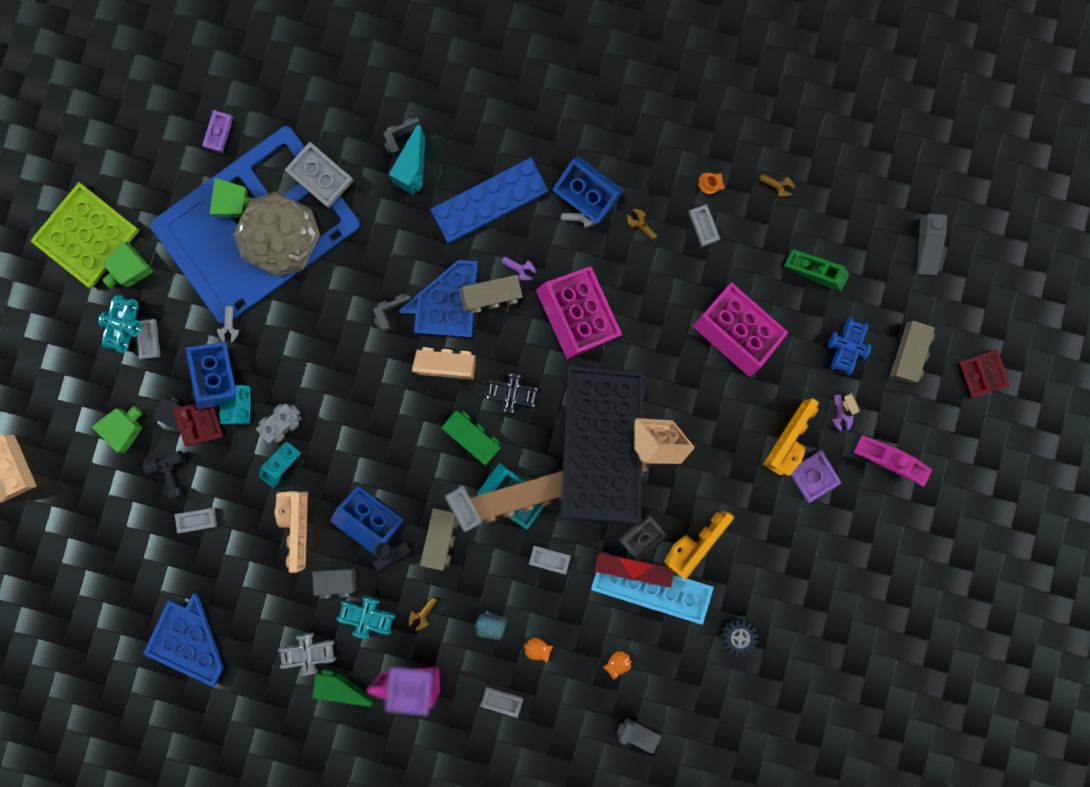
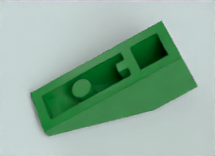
(818, 270)
(337, 688)

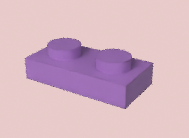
(217, 131)

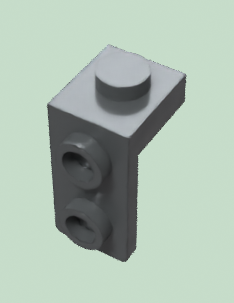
(396, 131)
(381, 319)
(638, 735)

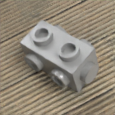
(284, 419)

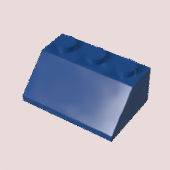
(587, 189)
(210, 374)
(366, 519)

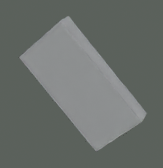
(704, 225)
(148, 340)
(463, 509)
(195, 520)
(549, 559)
(501, 702)

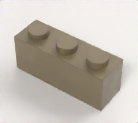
(490, 294)
(913, 352)
(439, 539)

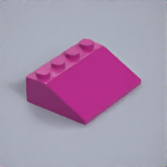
(578, 312)
(740, 329)
(380, 685)

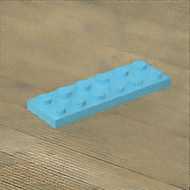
(684, 599)

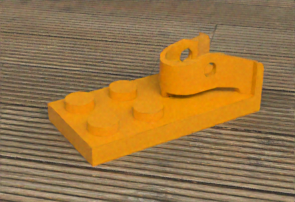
(786, 447)
(692, 552)

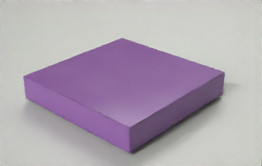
(815, 476)
(409, 690)

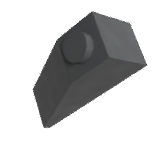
(931, 243)

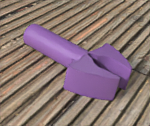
(519, 268)
(841, 414)

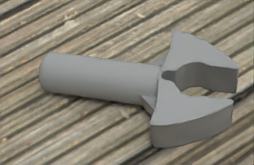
(577, 217)
(228, 325)

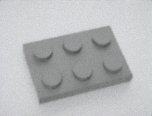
(319, 175)

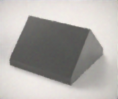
(642, 537)

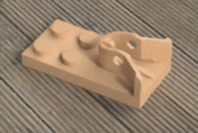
(294, 517)

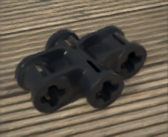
(518, 394)

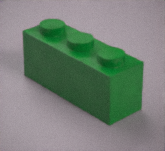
(472, 437)

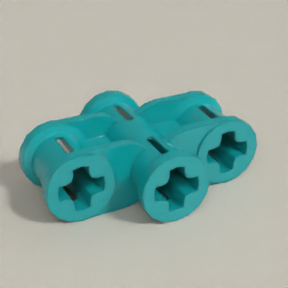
(119, 324)
(361, 616)

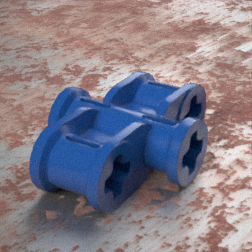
(849, 346)

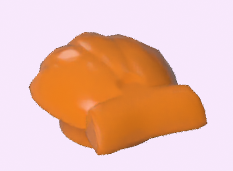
(711, 183)
(537, 650)
(618, 664)

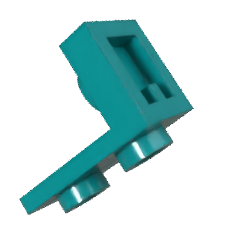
(278, 464)

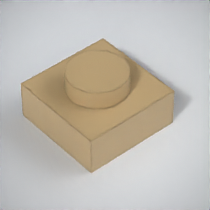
(850, 404)

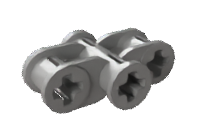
(306, 654)

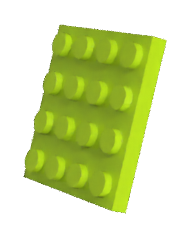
(83, 234)

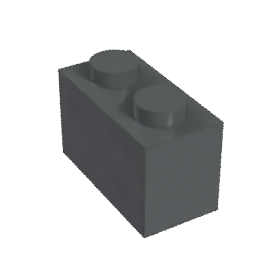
(334, 581)

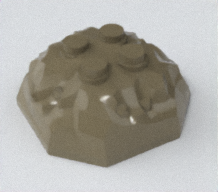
(276, 234)

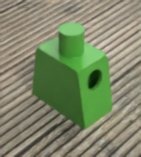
(228, 200)
(125, 266)
(119, 428)

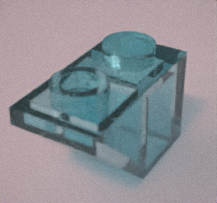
(490, 625)

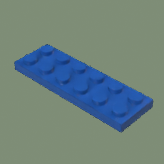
(489, 200)

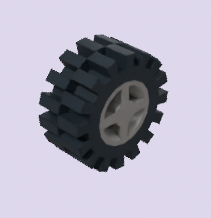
(741, 643)

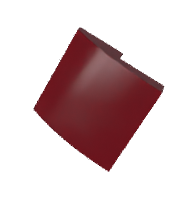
(984, 373)
(197, 424)

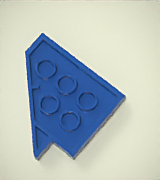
(440, 305)
(186, 642)

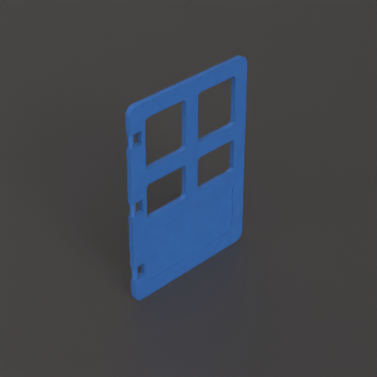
(206, 245)

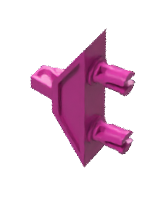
(893, 460)

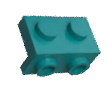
(238, 408)

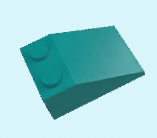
(408, 168)
(502, 478)

